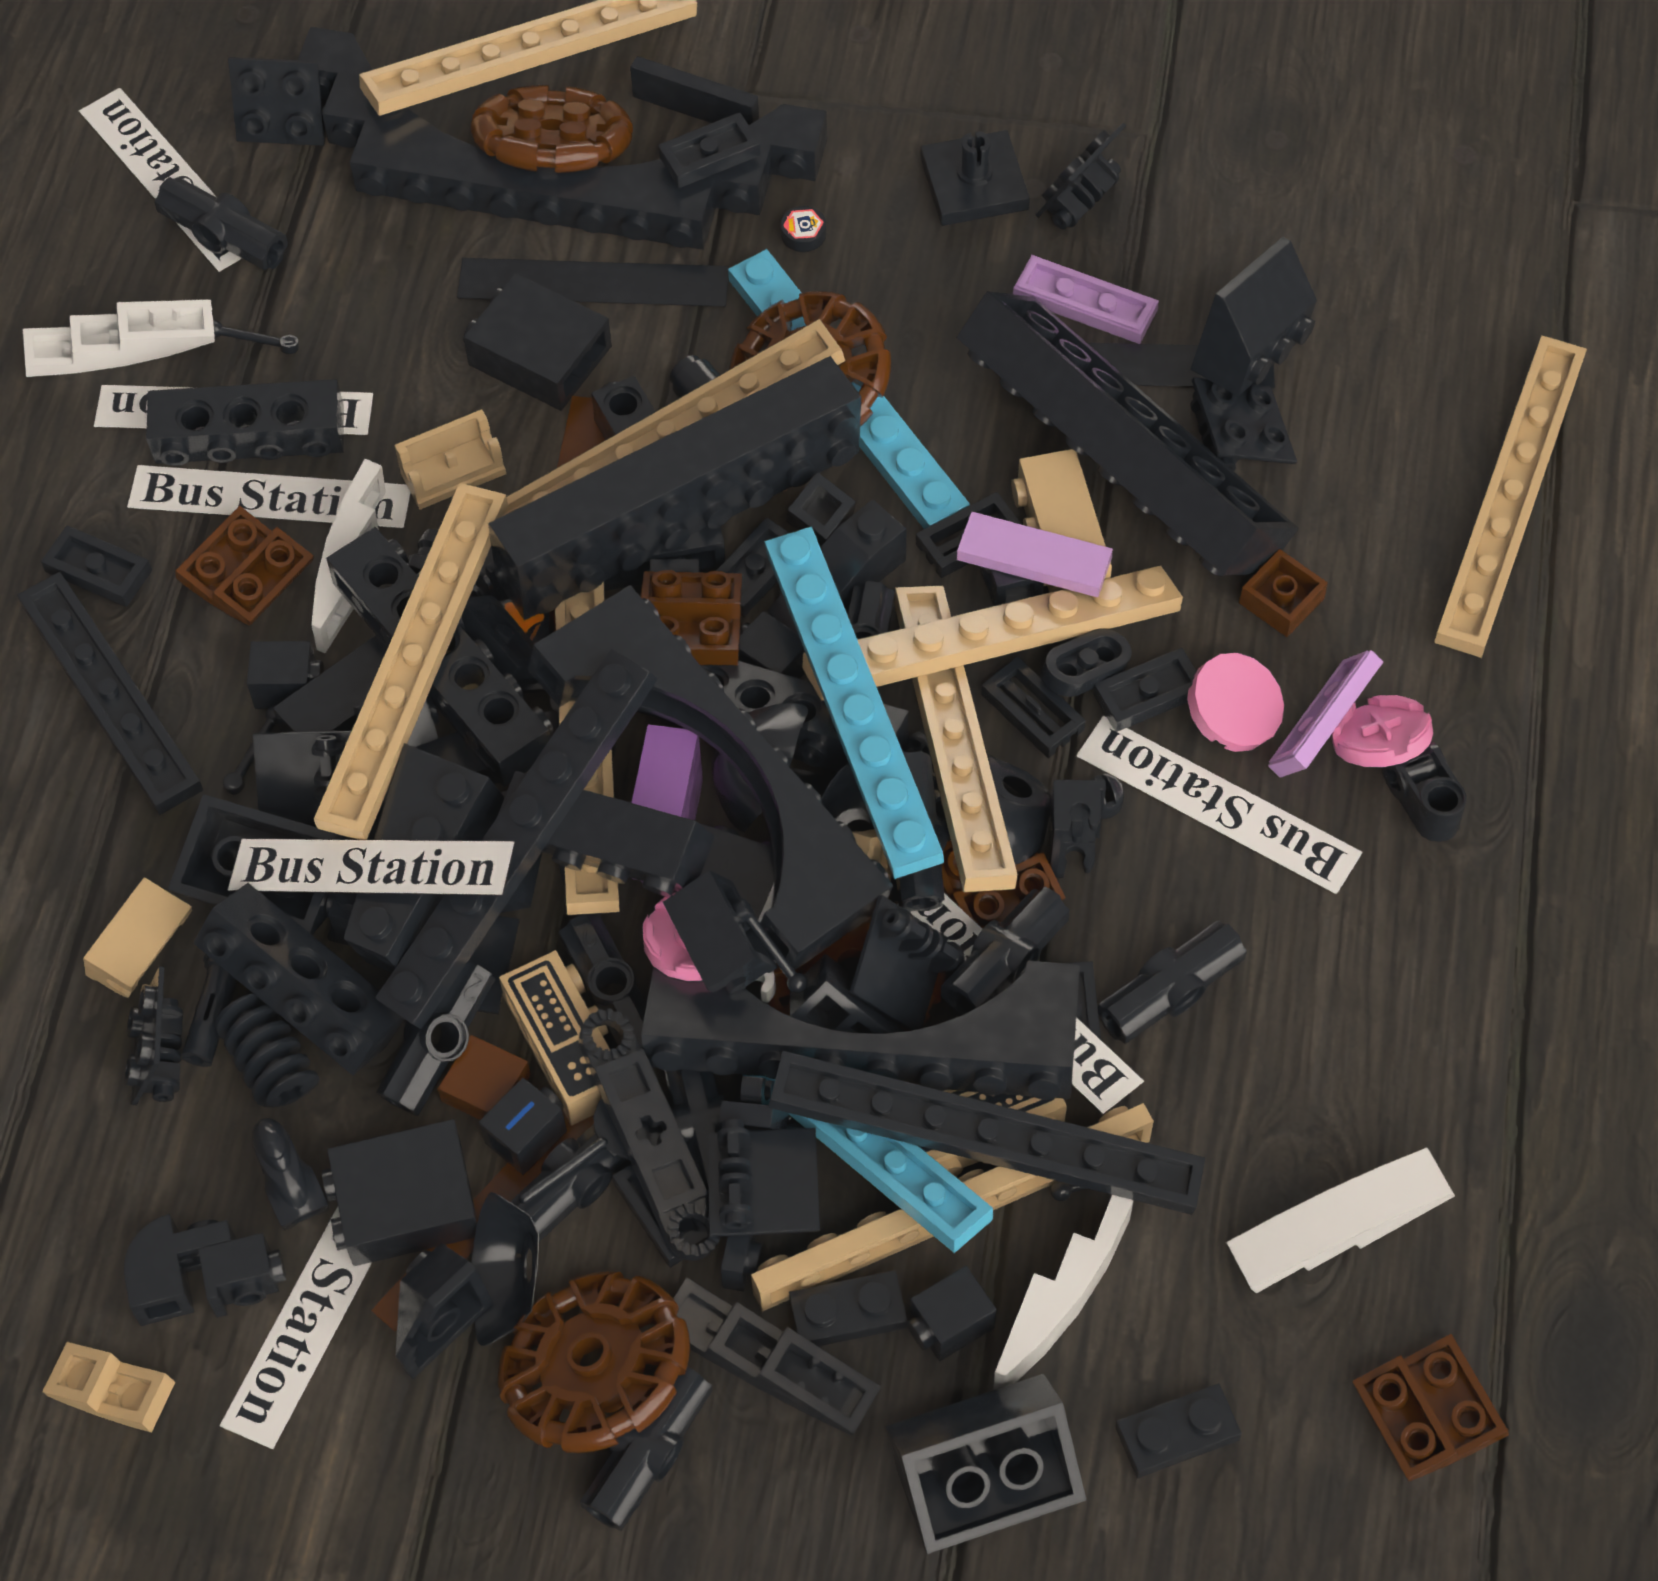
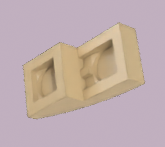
(109, 1388)

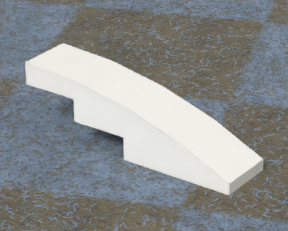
(116, 340)
(353, 519)
(1340, 1218)
(1054, 1304)

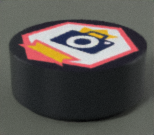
(803, 228)

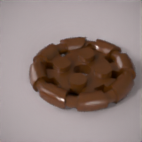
(551, 128)
(857, 328)
(608, 1383)

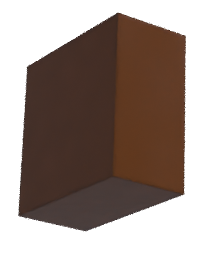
(1283, 593)
(481, 1077)

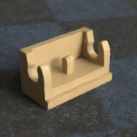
(449, 456)
(135, 937)

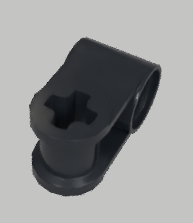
(1427, 784)

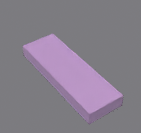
(1087, 299)
(1034, 554)
(1325, 713)

